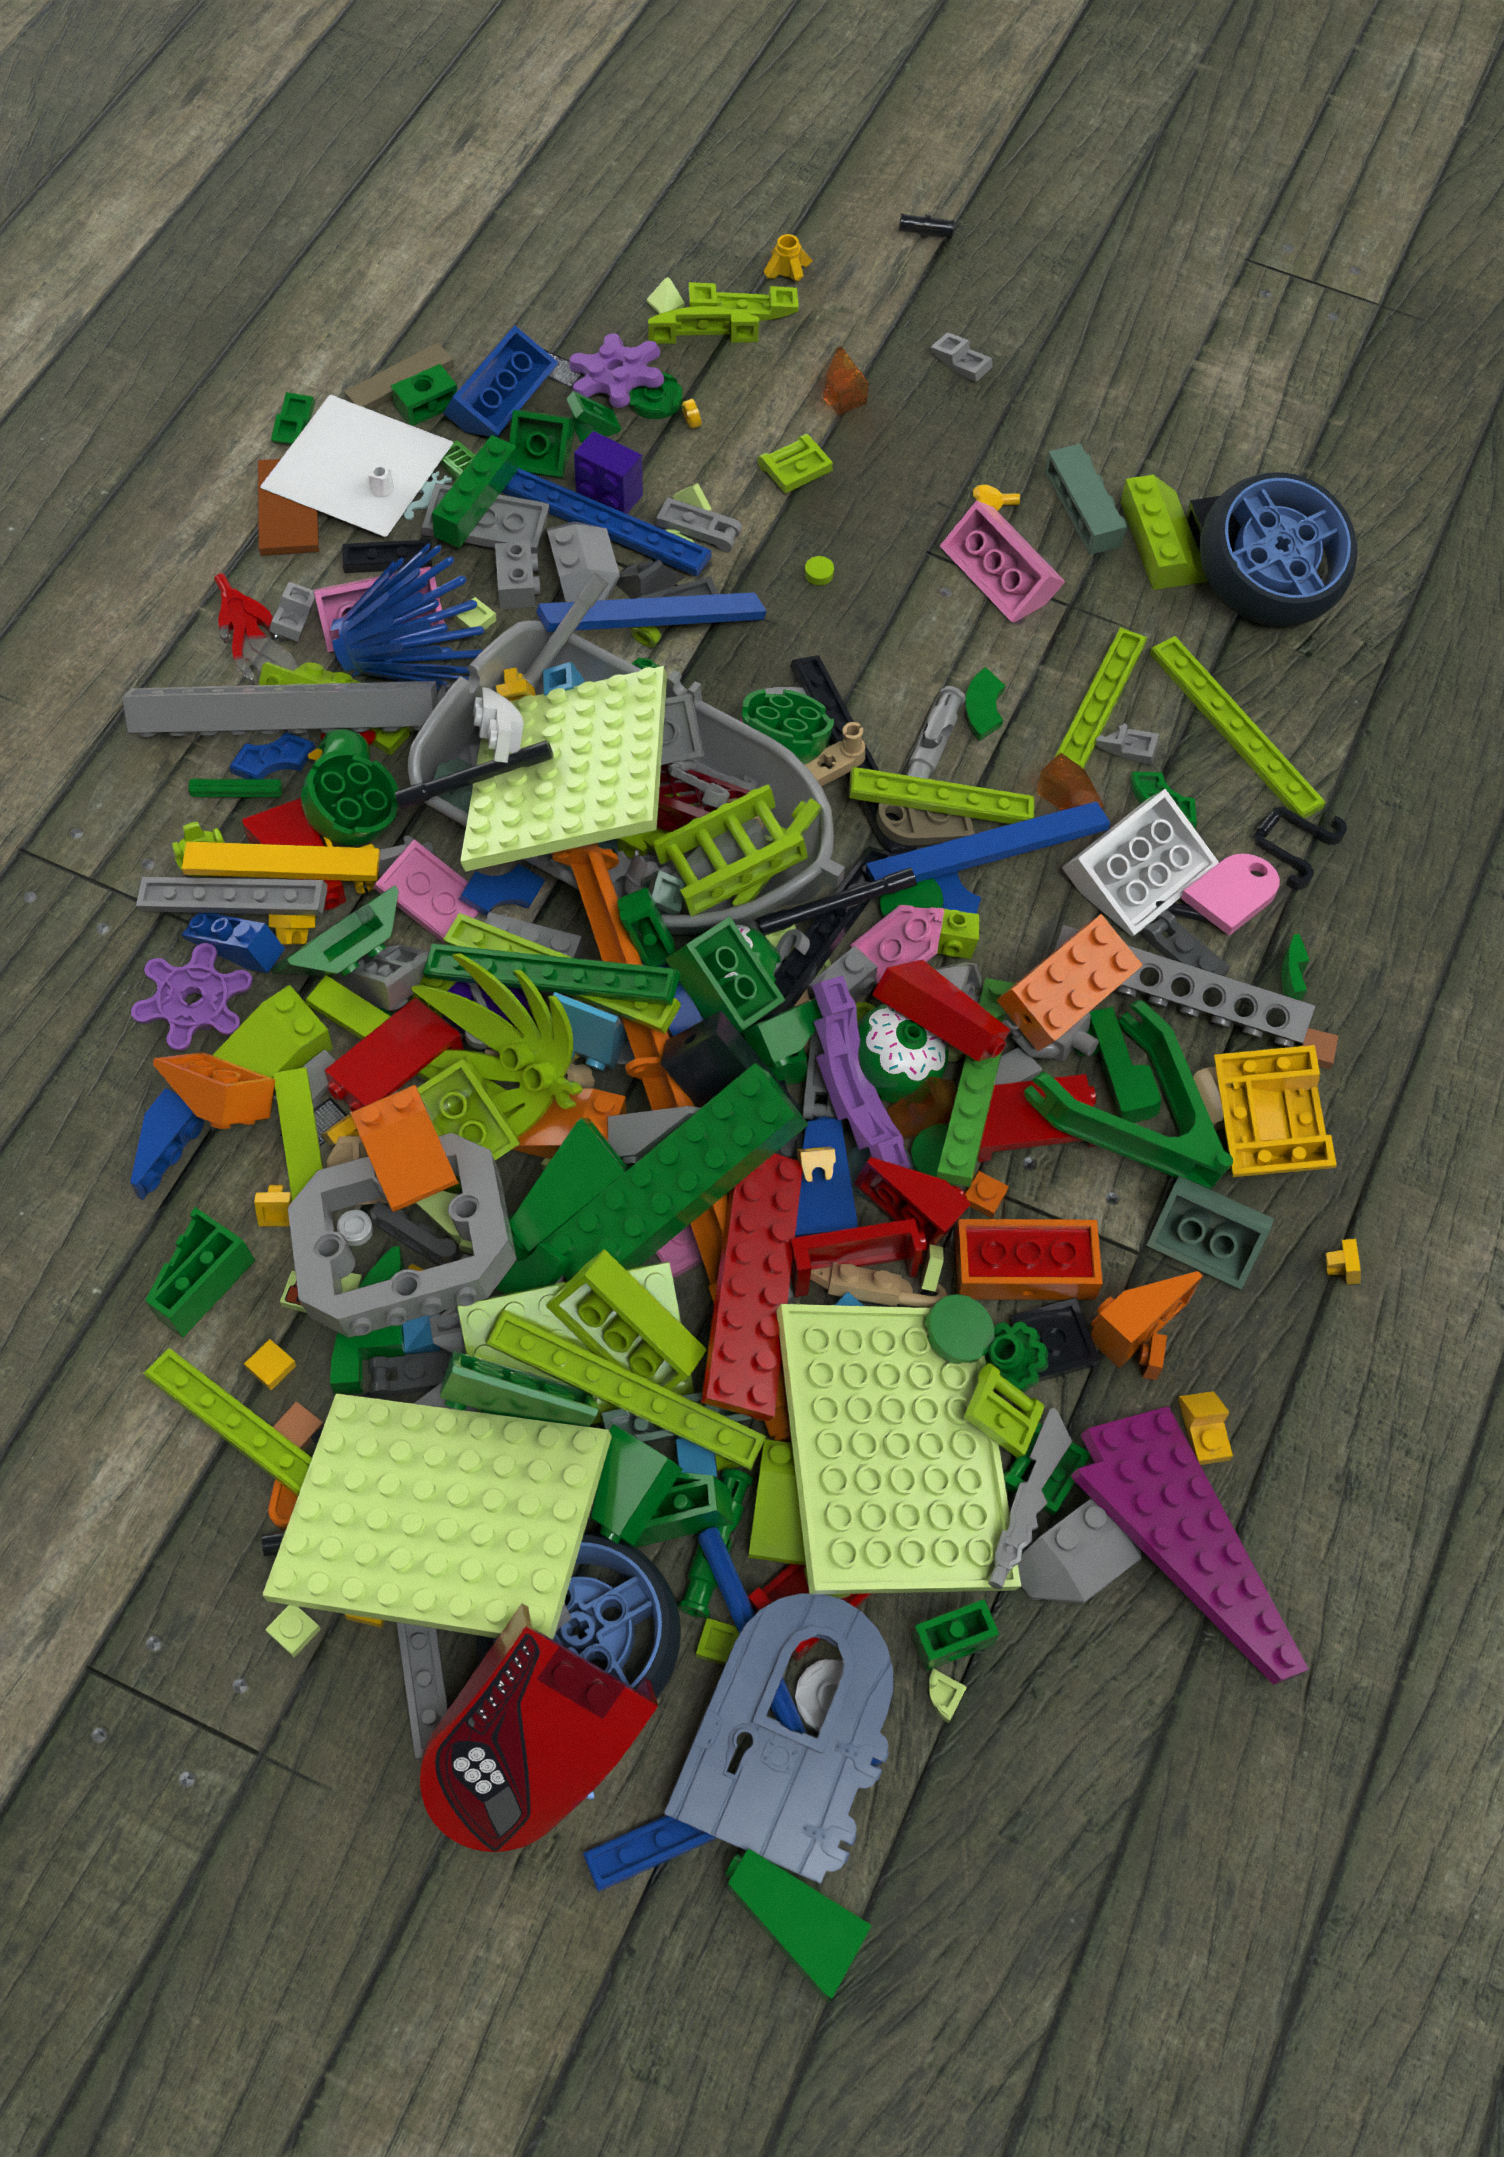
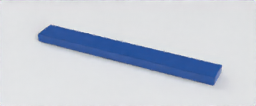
(620, 526)
(658, 611)
(995, 844)
(645, 1849)

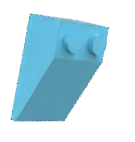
(596, 1033)

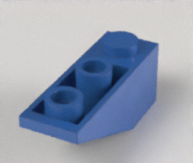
(236, 939)
(164, 1134)

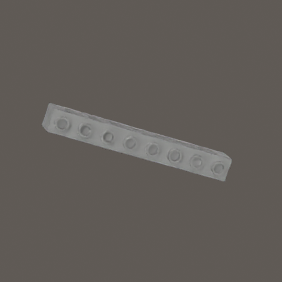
(1294, 1012)

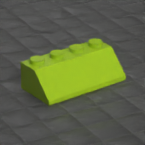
(1161, 533)
(626, 1323)

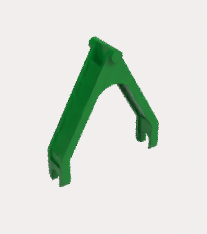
(1193, 1155)

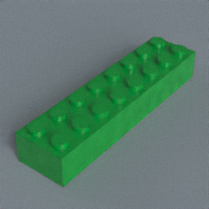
(682, 1174)

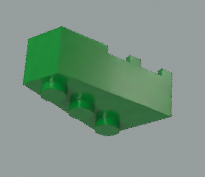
(689, 1508)

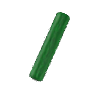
(235, 787)

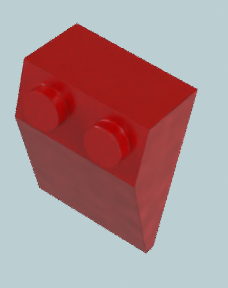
(911, 1195)

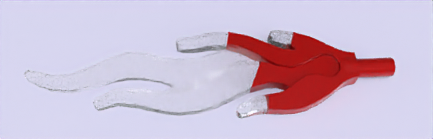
(248, 640)

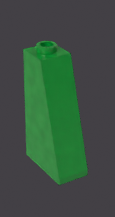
(570, 1181)
(800, 1921)

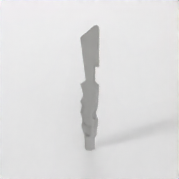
(1029, 1499)

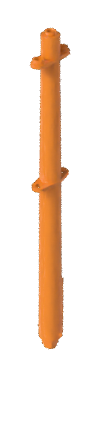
(600, 899)

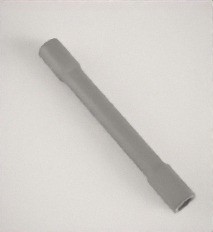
(586, 599)

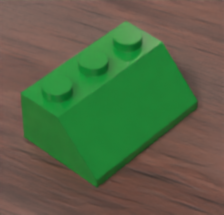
(712, 957)

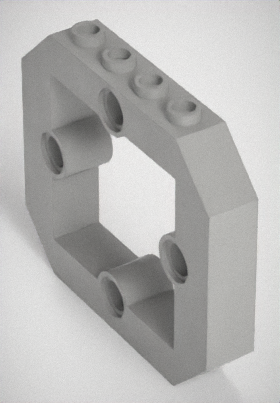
(325, 1257)

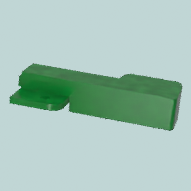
(1130, 1085)

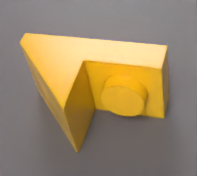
(1205, 1427)

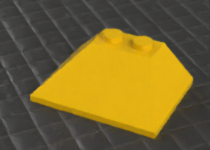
(1273, 1111)

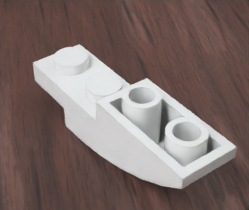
(499, 723)

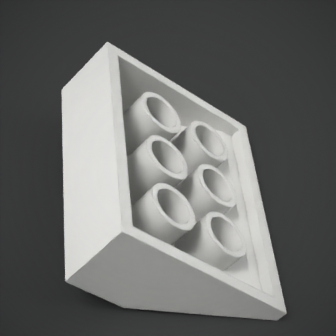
(1140, 862)

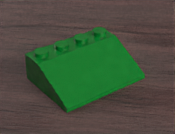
(513, 1393)

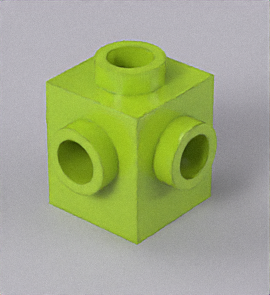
(958, 934)

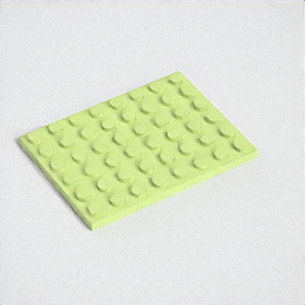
(593, 789)
(884, 1461)
(439, 1516)

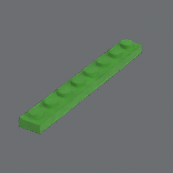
(972, 1101)

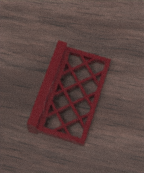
(675, 811)

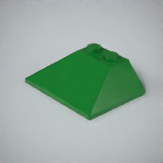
(346, 941)

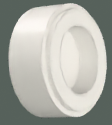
(355, 1227)

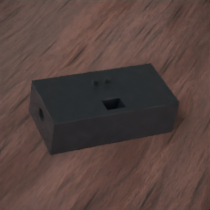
(710, 1058)

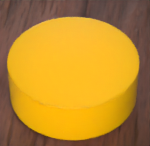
(691, 414)

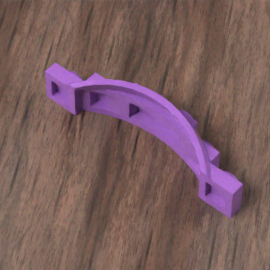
(846, 1084)

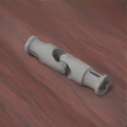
(940, 726)

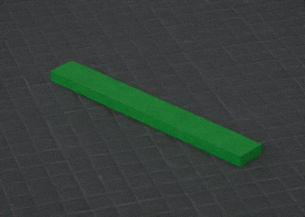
(559, 974)

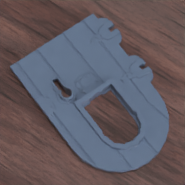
(789, 1787)

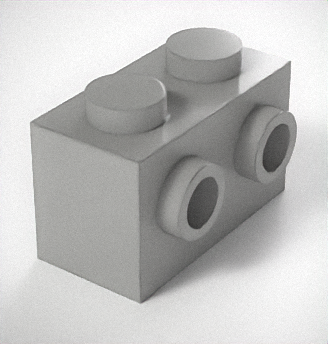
(515, 575)
(857, 971)

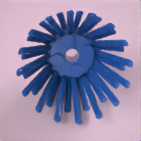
(374, 634)

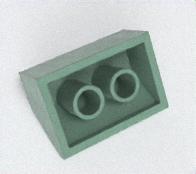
(1210, 1232)

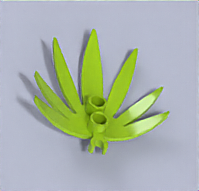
(526, 1055)

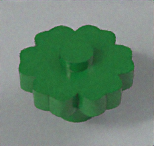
(1018, 1354)

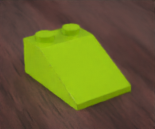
(277, 1036)
(465, 1106)
(777, 1516)

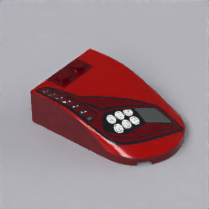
(527, 1740)

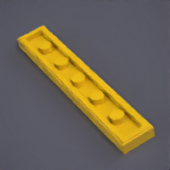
(281, 861)

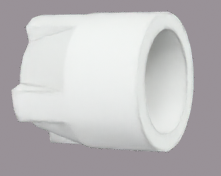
(380, 480)

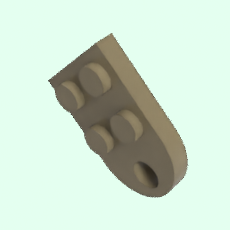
(921, 826)

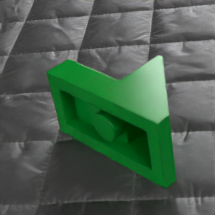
(591, 417)

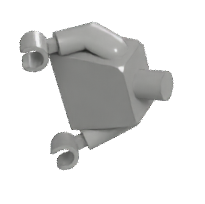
(1075, 1038)

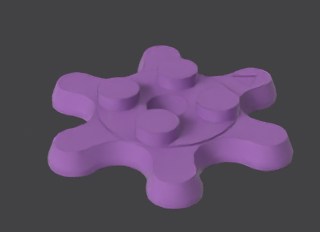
(620, 381)
(177, 983)

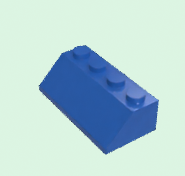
(500, 385)

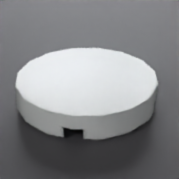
(816, 1691)

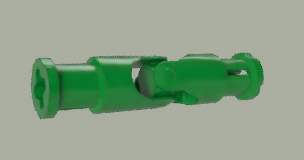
(700, 1575)

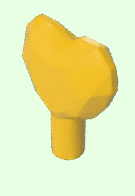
(993, 497)

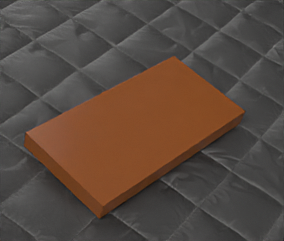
(283, 523)

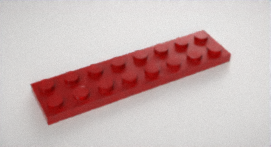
(750, 1287)

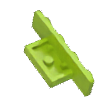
(305, 674)

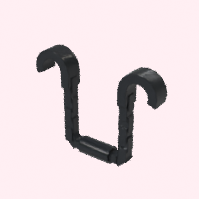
(1296, 862)

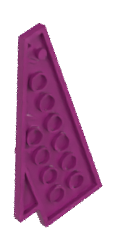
(1167, 1506)

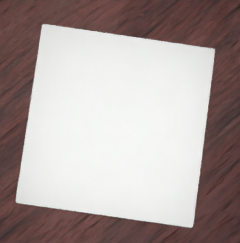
(335, 454)

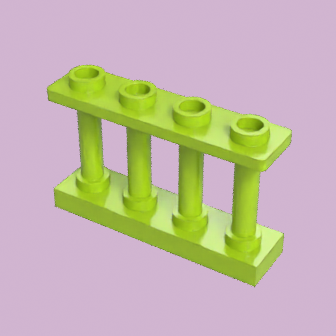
(742, 874)

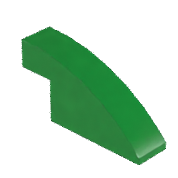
(388, 1342)

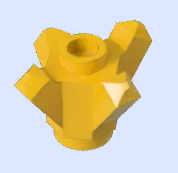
(787, 259)

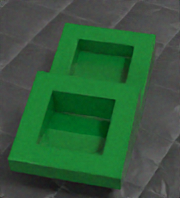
(294, 417)
(1293, 967)

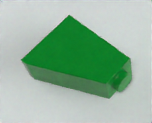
(631, 1486)

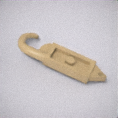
(873, 1286)

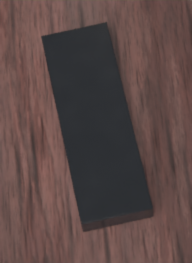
(379, 555)

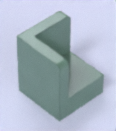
(665, 891)

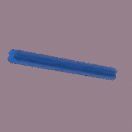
(742, 1613)

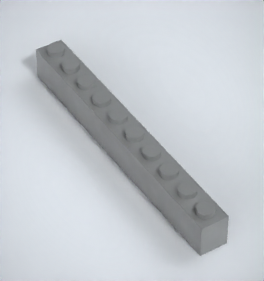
(279, 707)

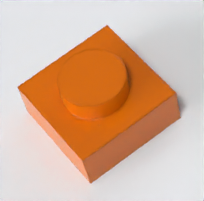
(986, 1194)
(1153, 1355)

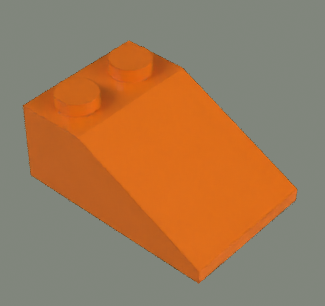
(218, 1088)
(556, 1123)
(404, 1148)
(1139, 1313)

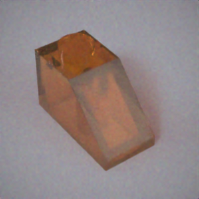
(844, 384)
(1066, 784)
(924, 1107)

